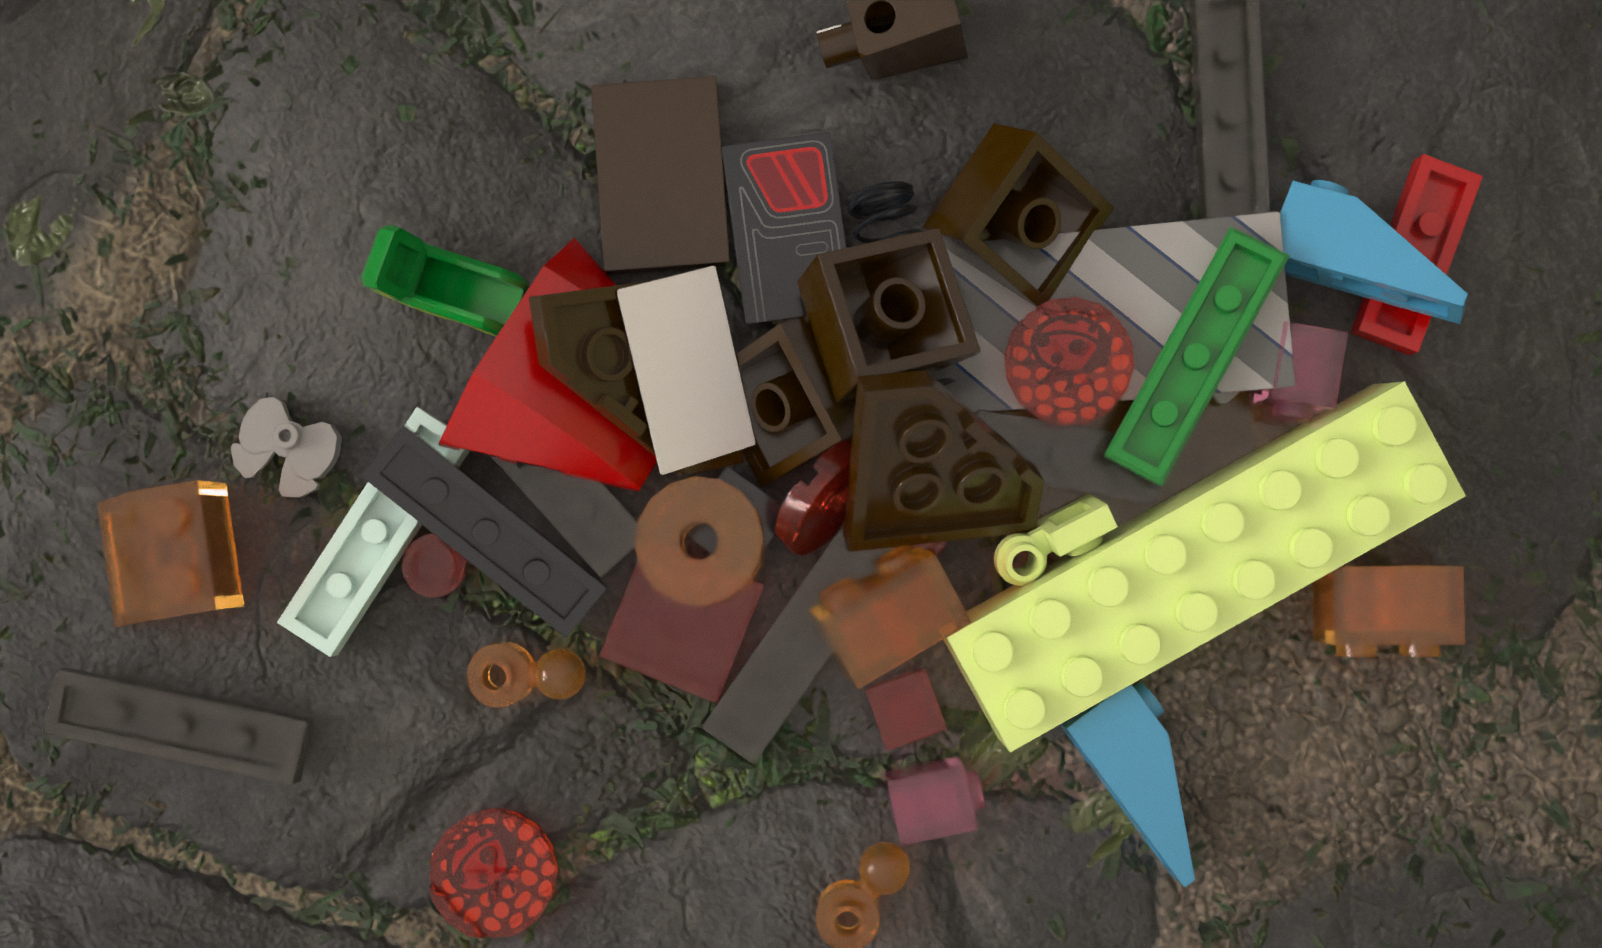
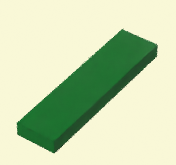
(1196, 356)

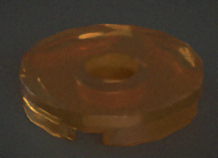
(662, 536)

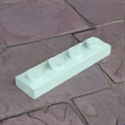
(358, 558)

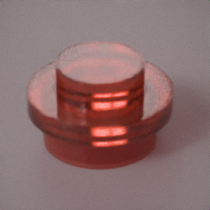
(433, 567)

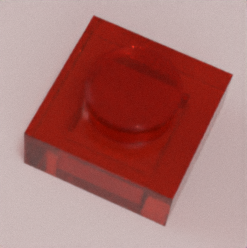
(905, 708)

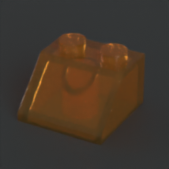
(170, 552)

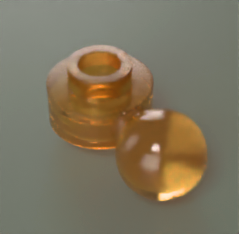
(556, 674)
(882, 871)

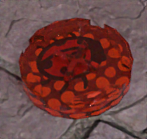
(1069, 361)
(493, 873)

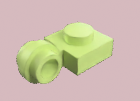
(1067, 531)

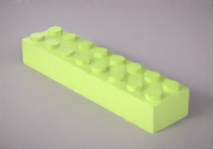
(1203, 562)

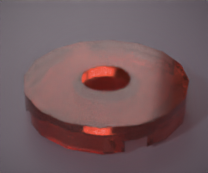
(817, 511)

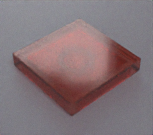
(678, 641)

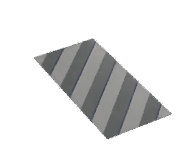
(1138, 276)

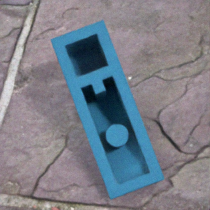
(1351, 249)
(1137, 767)

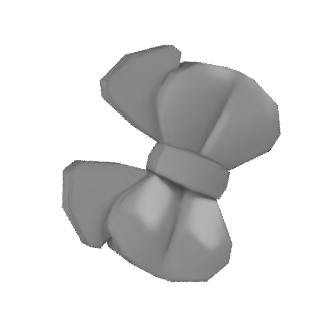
(308, 449)

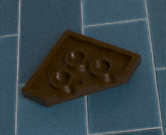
(587, 349)
(931, 469)

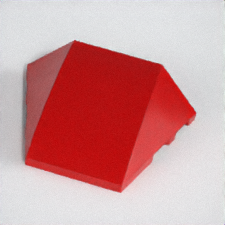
(529, 415)

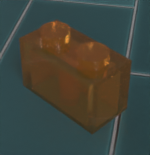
(1390, 606)
(888, 614)

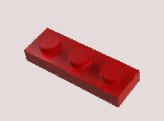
(1432, 220)

